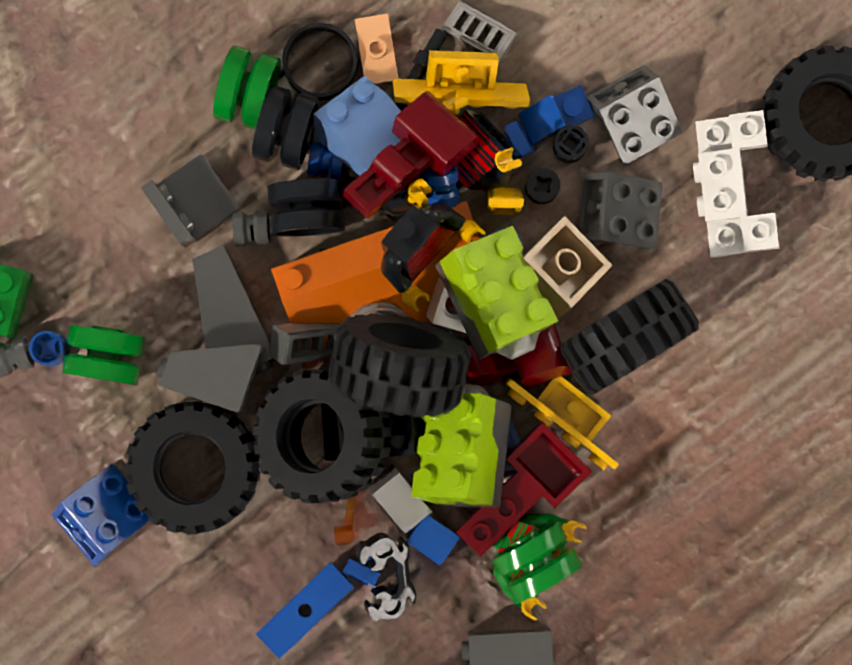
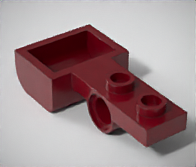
(428, 138)
(532, 368)
(543, 469)

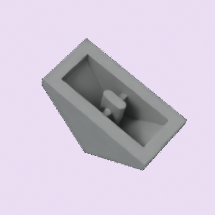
(395, 497)

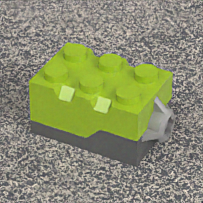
(496, 295)
(464, 453)

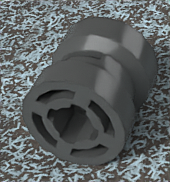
(243, 229)
(15, 355)

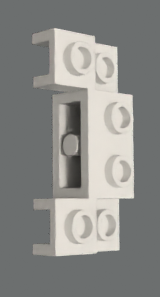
(724, 185)

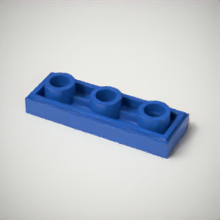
(290, 625)

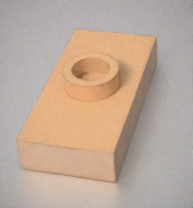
(376, 49)

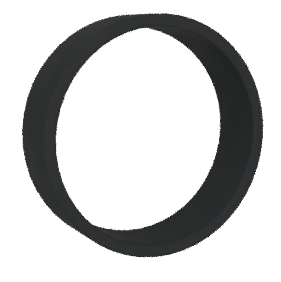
(312, 28)

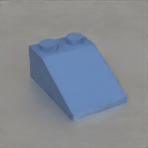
(357, 124)

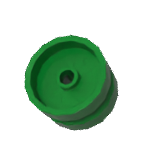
(244, 85)
(103, 354)
(539, 565)

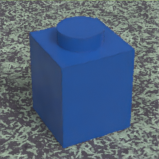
(433, 539)

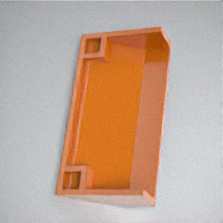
(347, 276)

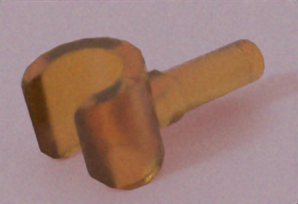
(345, 534)

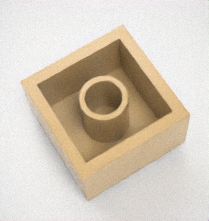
(565, 265)

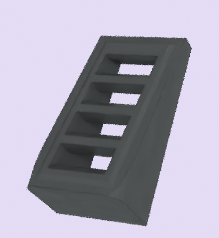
(286, 340)

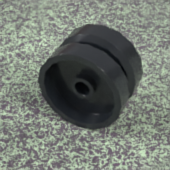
(285, 128)
(306, 207)

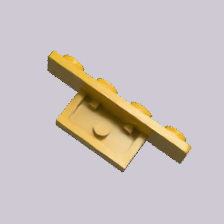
(469, 74)
(571, 412)

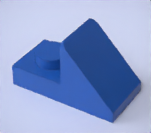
(554, 113)

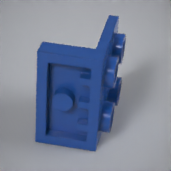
(100, 515)

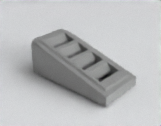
(506, 33)

